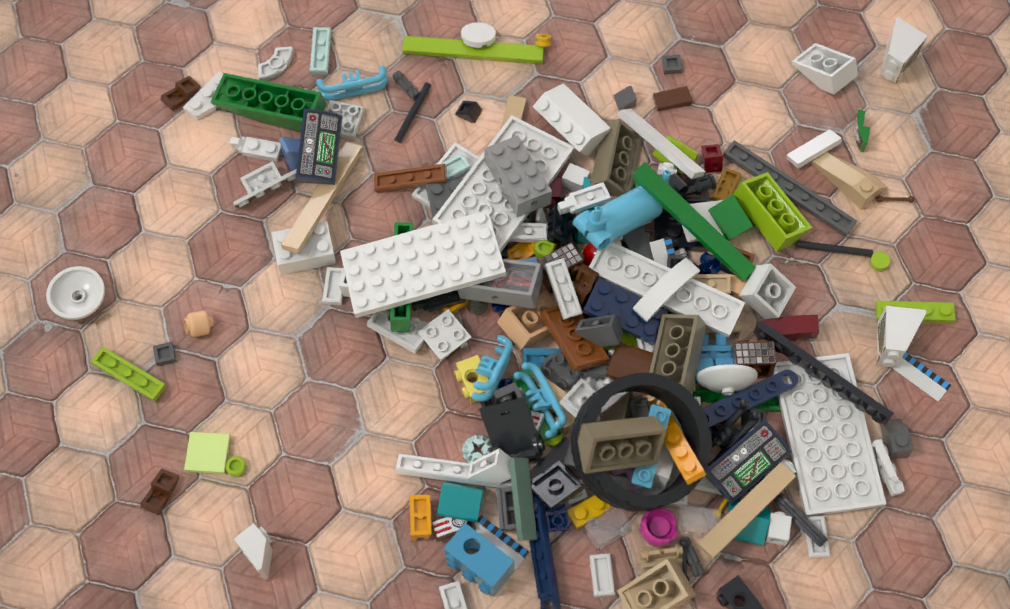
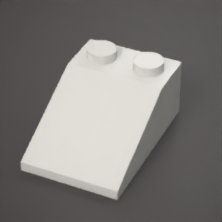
(826, 67)

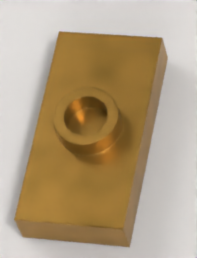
(726, 184)

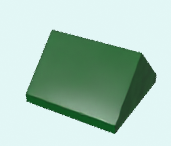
(731, 218)

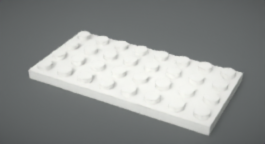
(481, 192)
(422, 263)
(829, 443)

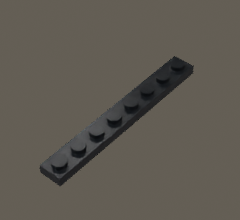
(827, 376)

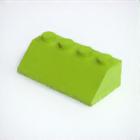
(772, 211)

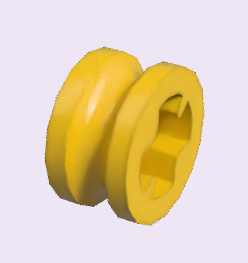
(543, 40)

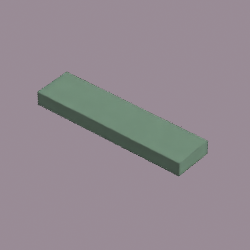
(522, 499)

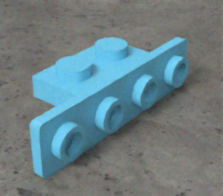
(644, 475)

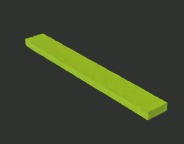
(458, 49)

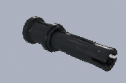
(698, 186)

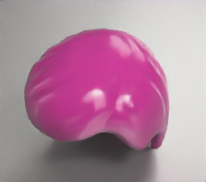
(658, 527)

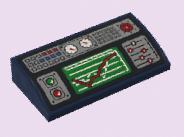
(319, 147)
(747, 462)

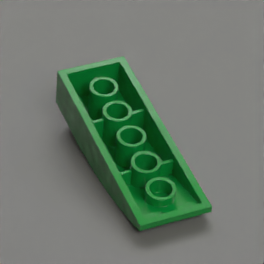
(266, 101)

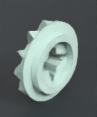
(468, 447)

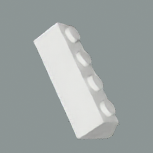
(572, 118)

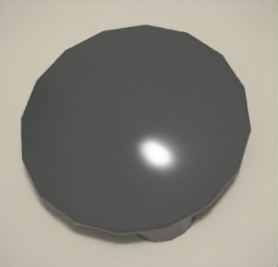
(558, 371)

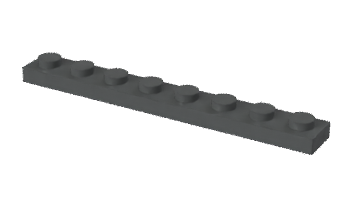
(793, 189)

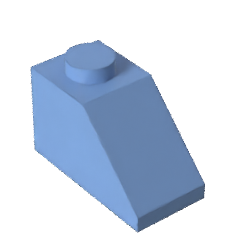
(290, 150)

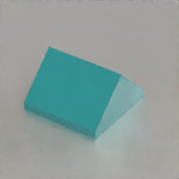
(460, 501)
(757, 529)

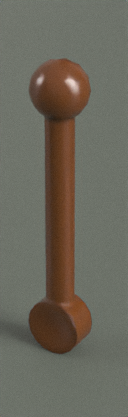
(910, 199)

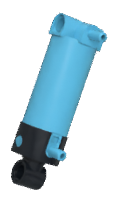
(624, 213)

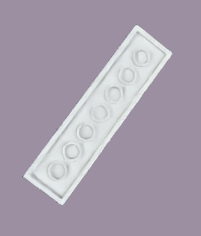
(640, 274)

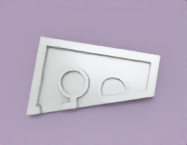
(200, 104)
(410, 340)

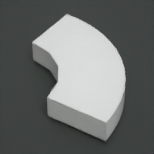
(276, 64)

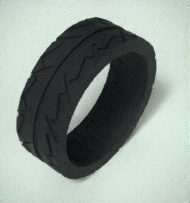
(690, 416)

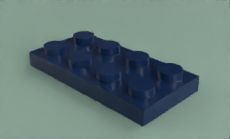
(611, 299)

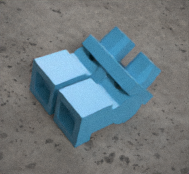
(712, 353)

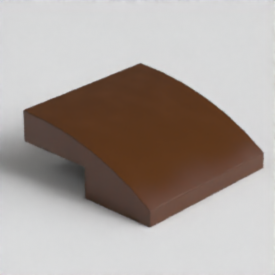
(628, 360)

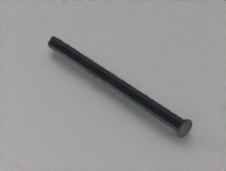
(791, 510)

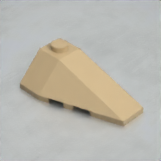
(851, 180)

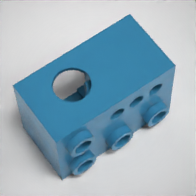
(487, 568)

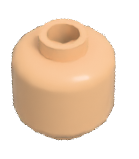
(198, 323)

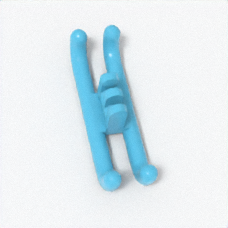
(354, 85)
(492, 369)
(542, 398)

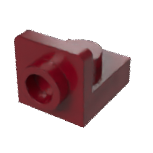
(712, 158)

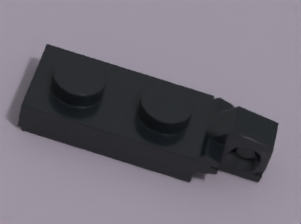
(438, 302)

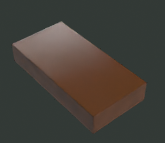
(672, 98)

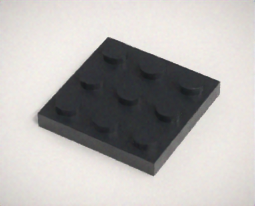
(668, 226)

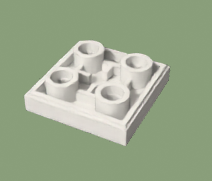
(351, 119)

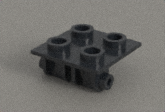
(561, 228)

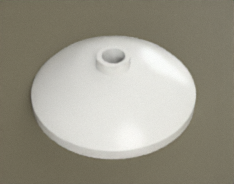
(70, 285)
(727, 378)

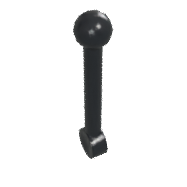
(684, 543)

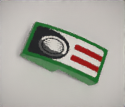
(860, 132)

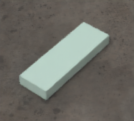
(320, 51)

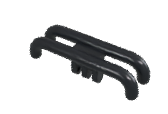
(729, 435)

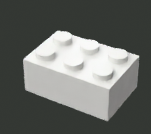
(316, 252)

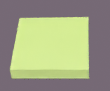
(207, 453)

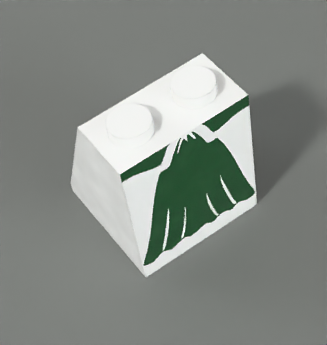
(901, 49)
(895, 333)

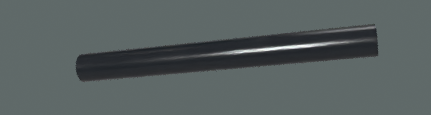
(401, 133)
(834, 248)

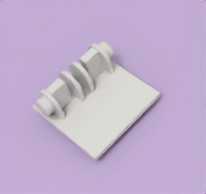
(444, 334)

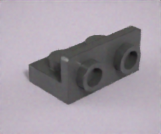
(507, 393)

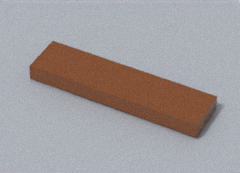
(410, 178)

